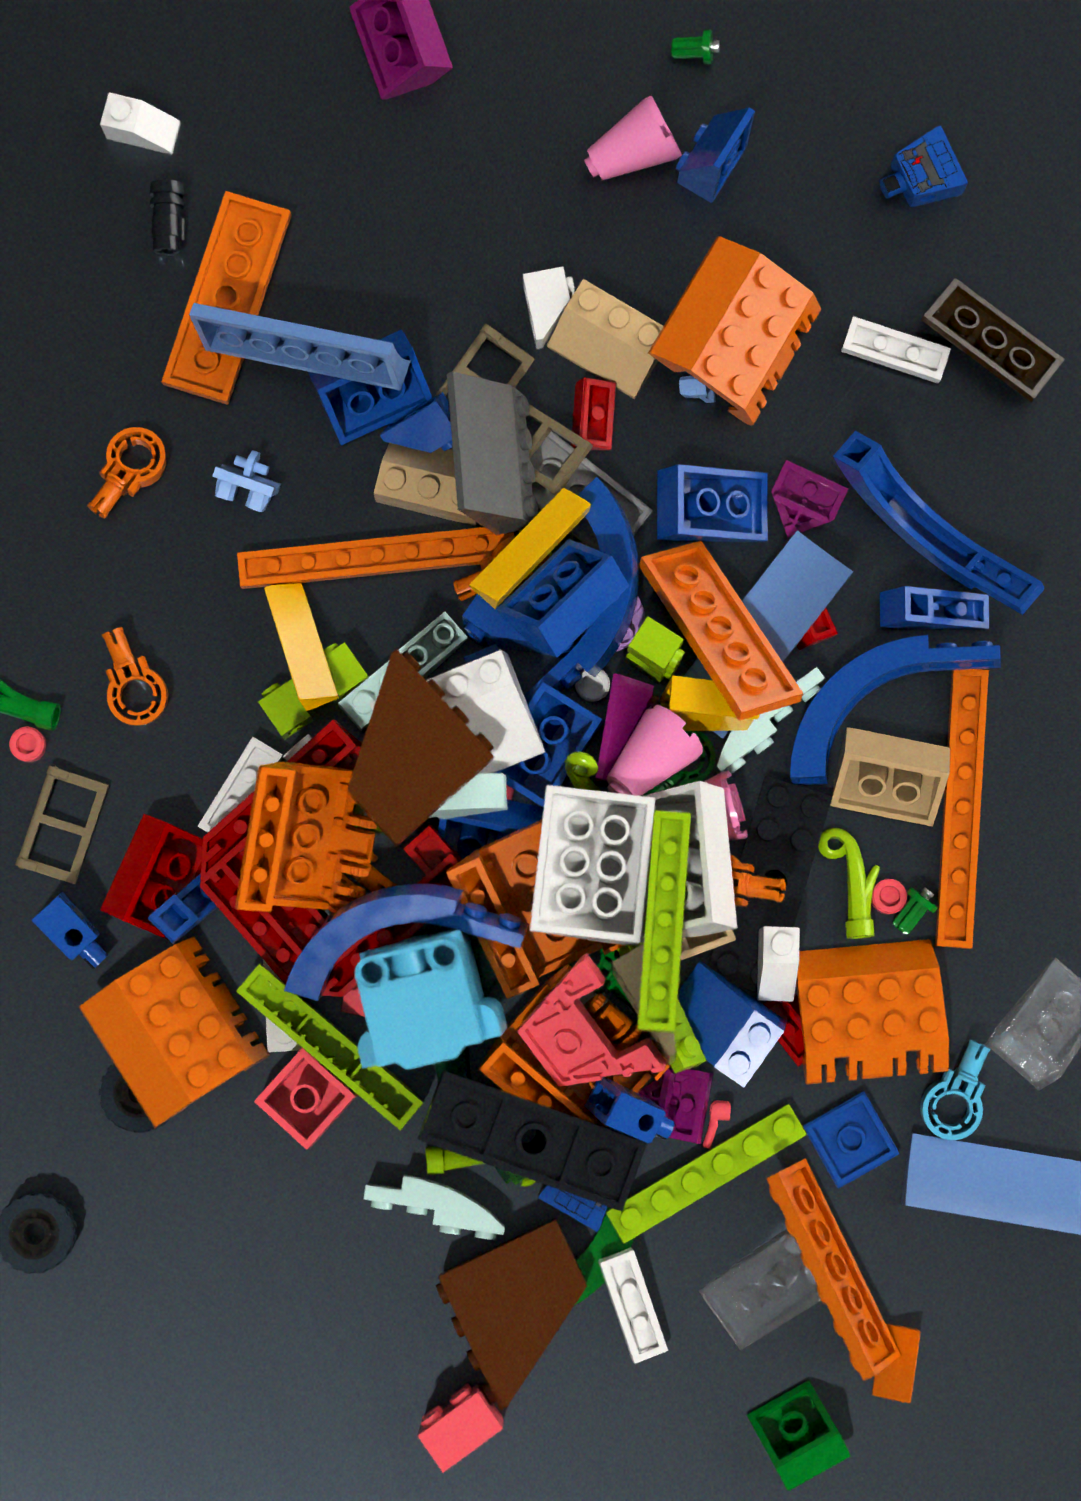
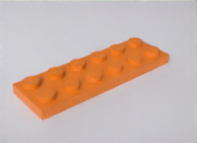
(230, 278)
(720, 630)
(833, 1268)

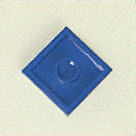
(850, 1139)

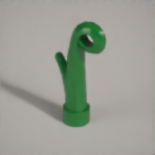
(43, 714)

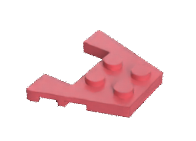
(572, 1042)

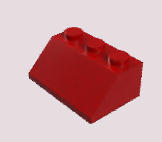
(153, 869)

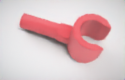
(718, 1111)

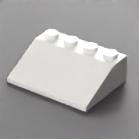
(495, 706)
(592, 865)
(709, 880)

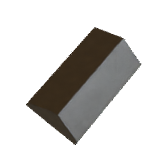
(992, 339)

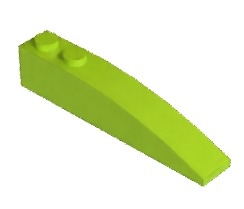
(330, 1046)

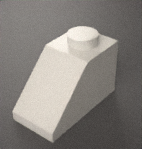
(139, 124)
(546, 297)
(777, 963)

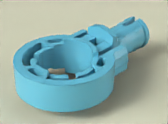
(949, 1084)

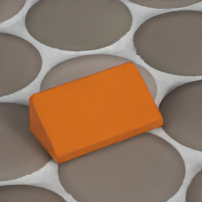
(897, 1379)

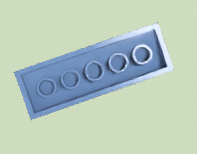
(299, 346)
(790, 597)
(993, 1183)

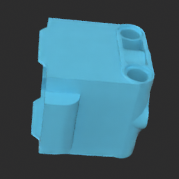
(423, 1001)

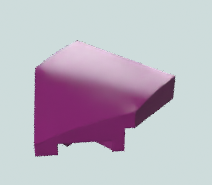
(805, 498)
(684, 1100)

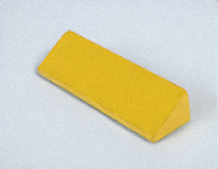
(530, 547)
(301, 645)

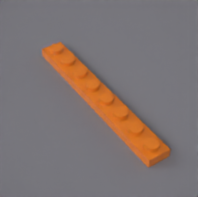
(367, 557)
(962, 809)

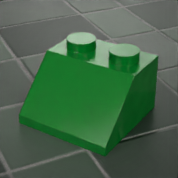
(798, 1435)

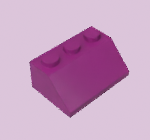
(401, 44)
(625, 708)

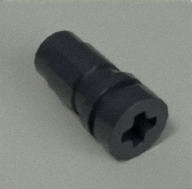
(166, 218)

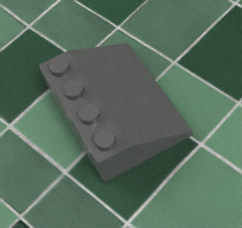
(491, 453)

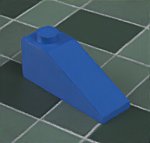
(933, 609)

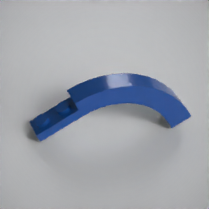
(929, 534)
(610, 628)
(861, 677)
(393, 907)

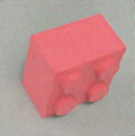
(305, 1098)
(460, 1426)

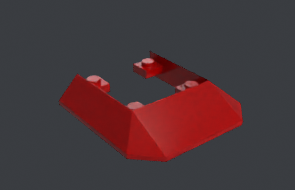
(286, 930)

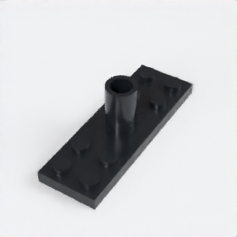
(778, 844)
(563, 1155)

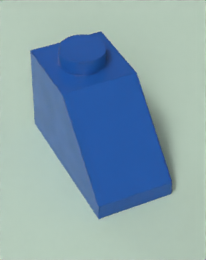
(423, 428)

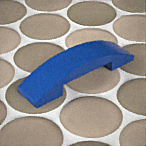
(182, 911)

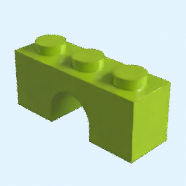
(655, 651)
(282, 702)

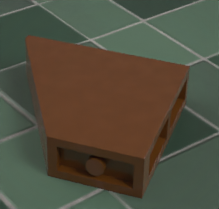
(413, 752)
(513, 1304)

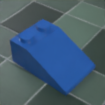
(716, 153)
(711, 504)
(487, 625)
(728, 1023)

